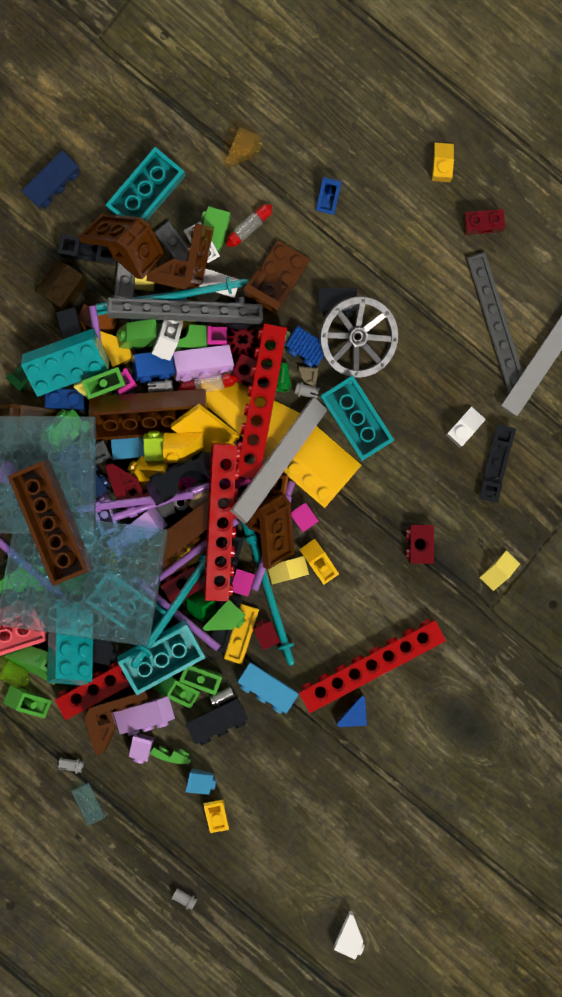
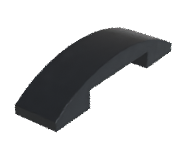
(497, 463)

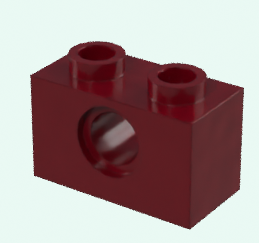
(484, 222)
(423, 532)
(171, 584)

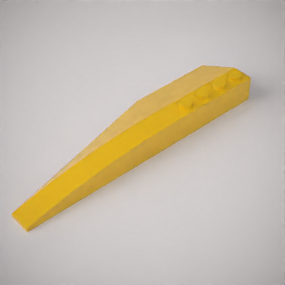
(319, 465)

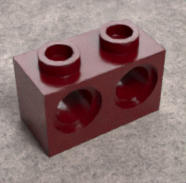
(247, 361)

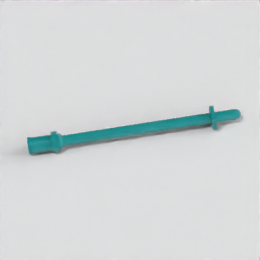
(228, 285)
(252, 539)
(143, 651)

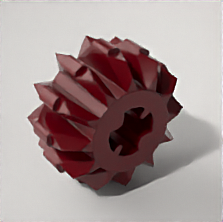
(243, 347)

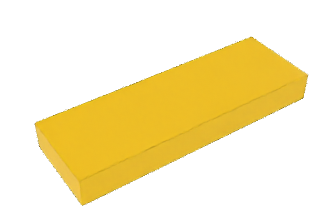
(240, 637)

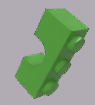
(194, 339)

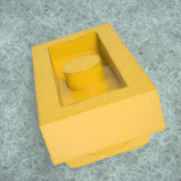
(216, 816)

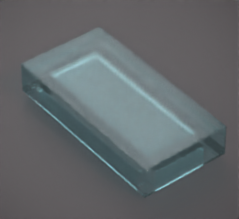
(88, 804)

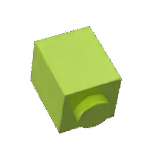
(153, 446)

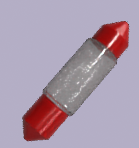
(249, 225)
(210, 383)

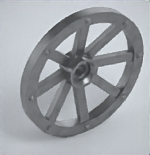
(362, 338)

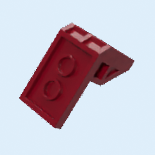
(124, 483)

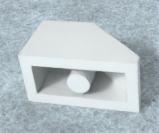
(167, 339)
(465, 427)
(349, 939)

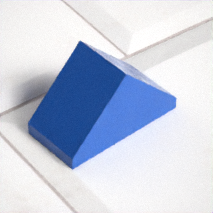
(328, 195)
(355, 714)

